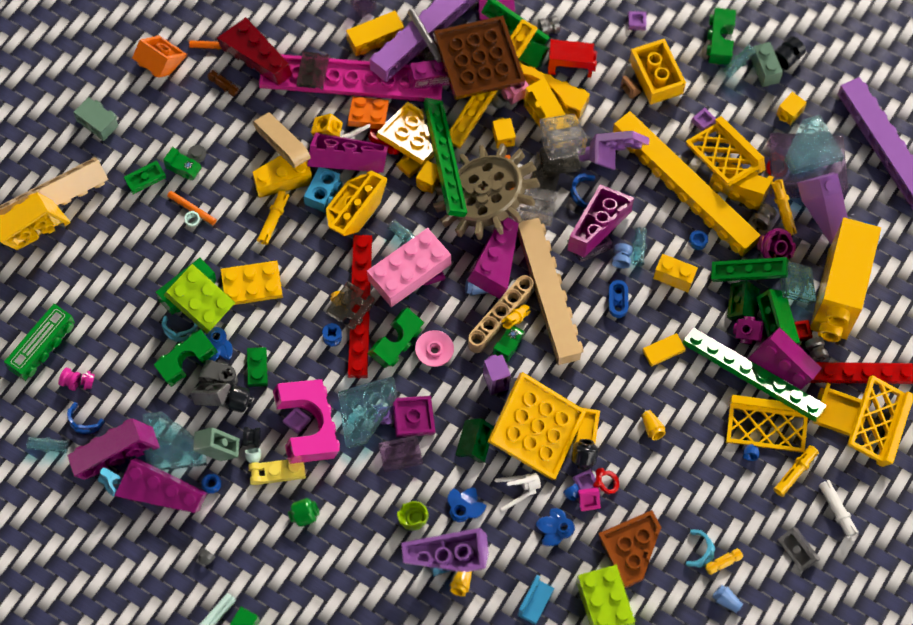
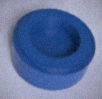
(698, 240)

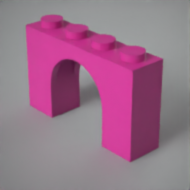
(312, 397)

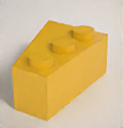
(541, 101)
(280, 176)
(749, 190)

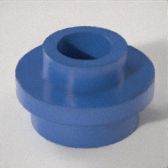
(211, 478)

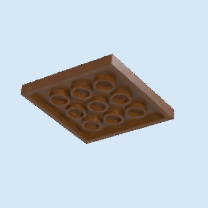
(479, 57)

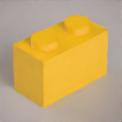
(675, 273)

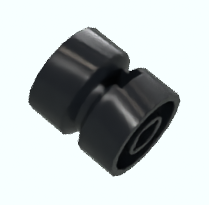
(789, 52)

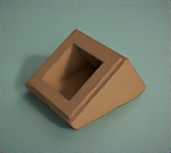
(630, 87)

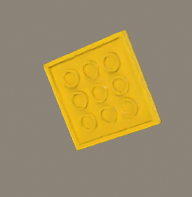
(537, 426)

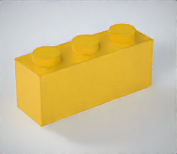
(374, 33)

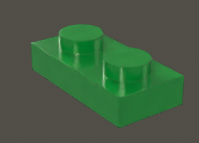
(144, 177)
(257, 367)

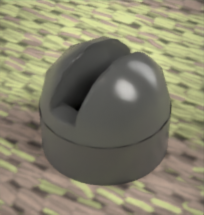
(498, 100)
(205, 556)

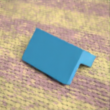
(535, 601)

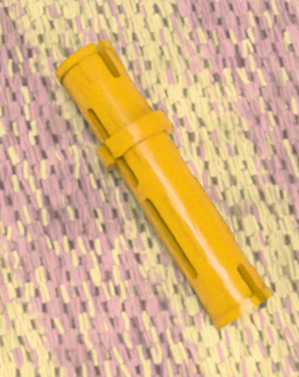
(781, 199)
(276, 211)
(801, 464)

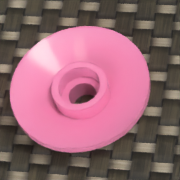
(434, 340)

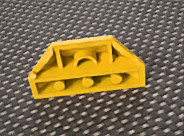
(355, 203)

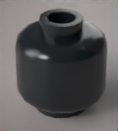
(238, 399)
(584, 454)

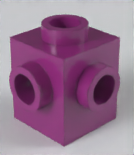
(755, 332)

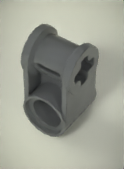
(216, 373)

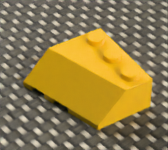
(29, 220)

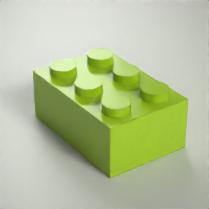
(199, 298)
(605, 597)

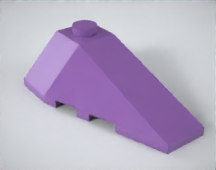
(825, 202)
(454, 551)

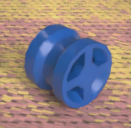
(329, 338)

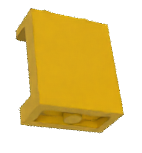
(839, 411)

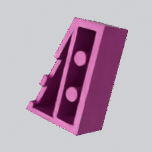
(785, 359)

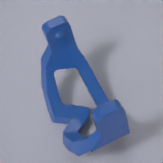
(574, 195)
(79, 428)

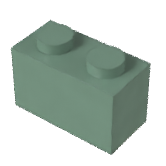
(766, 64)
(96, 118)
(216, 444)

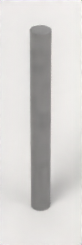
(425, 35)

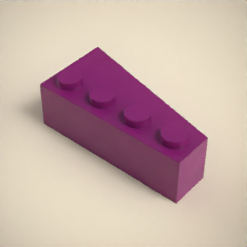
(347, 154)

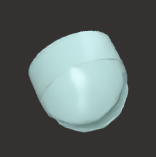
(189, 216)
(253, 455)

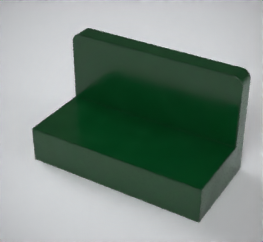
(742, 300)
(474, 439)

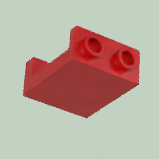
(571, 55)

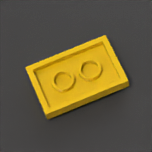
(252, 282)

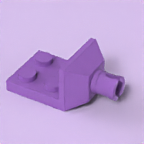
(604, 147)

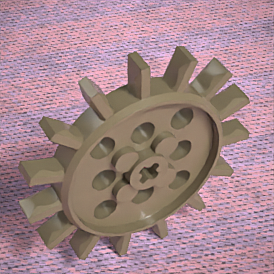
(489, 190)

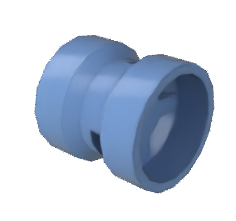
(622, 255)

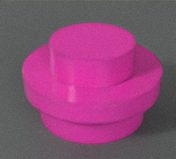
(87, 380)

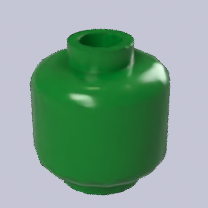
(304, 512)

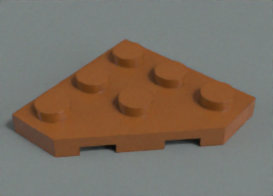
(631, 546)

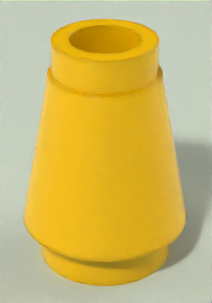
(653, 426)
(461, 583)

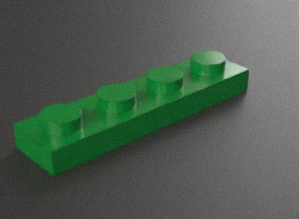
(495, 9)
(749, 269)

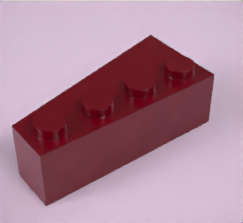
(252, 48)

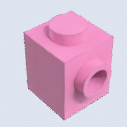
(514, 93)

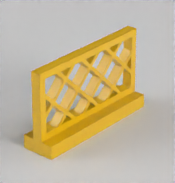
(737, 145)
(765, 406)
(895, 426)

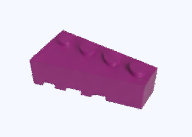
(599, 218)
(495, 260)
(112, 448)
(153, 486)

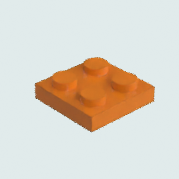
(368, 111)

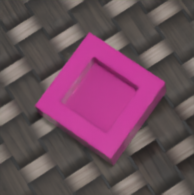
(589, 499)

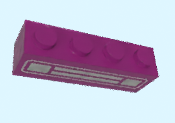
(427, 75)

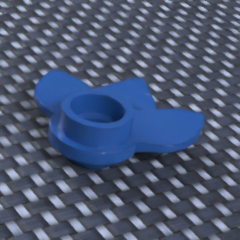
(222, 345)
(466, 503)
(552, 527)

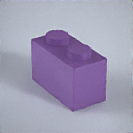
(496, 374)

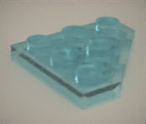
(812, 147)
(364, 409)
(174, 442)

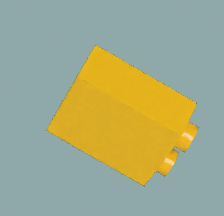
(845, 279)

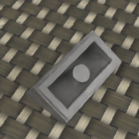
(210, 394)
(798, 549)

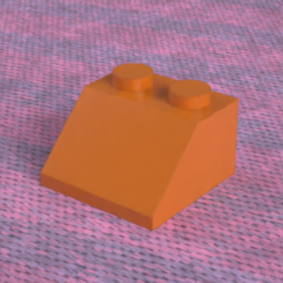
(158, 56)

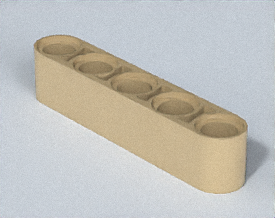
(281, 140)
(494, 320)

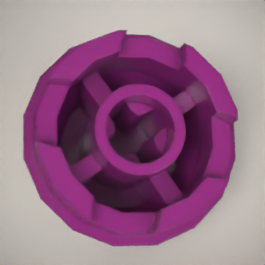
(776, 244)

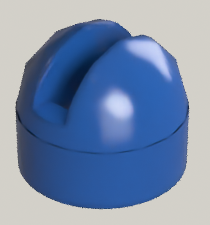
(751, 452)
(571, 492)

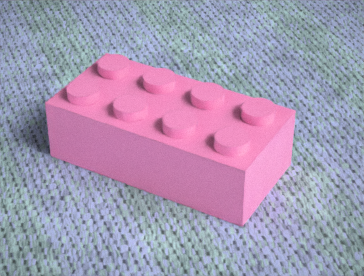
(409, 267)

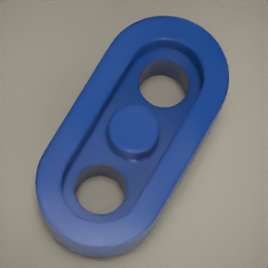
(618, 300)

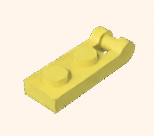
(276, 472)

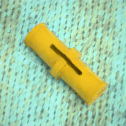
(516, 316)

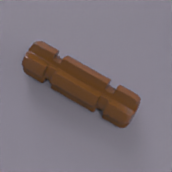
(223, 83)

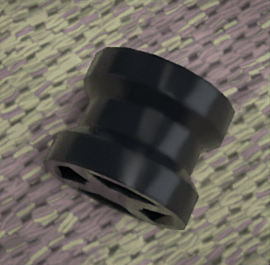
(251, 436)

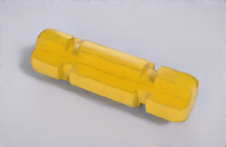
(723, 561)

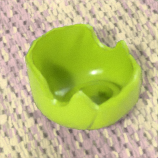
(413, 515)

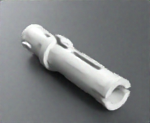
(837, 507)

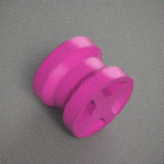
(69, 379)

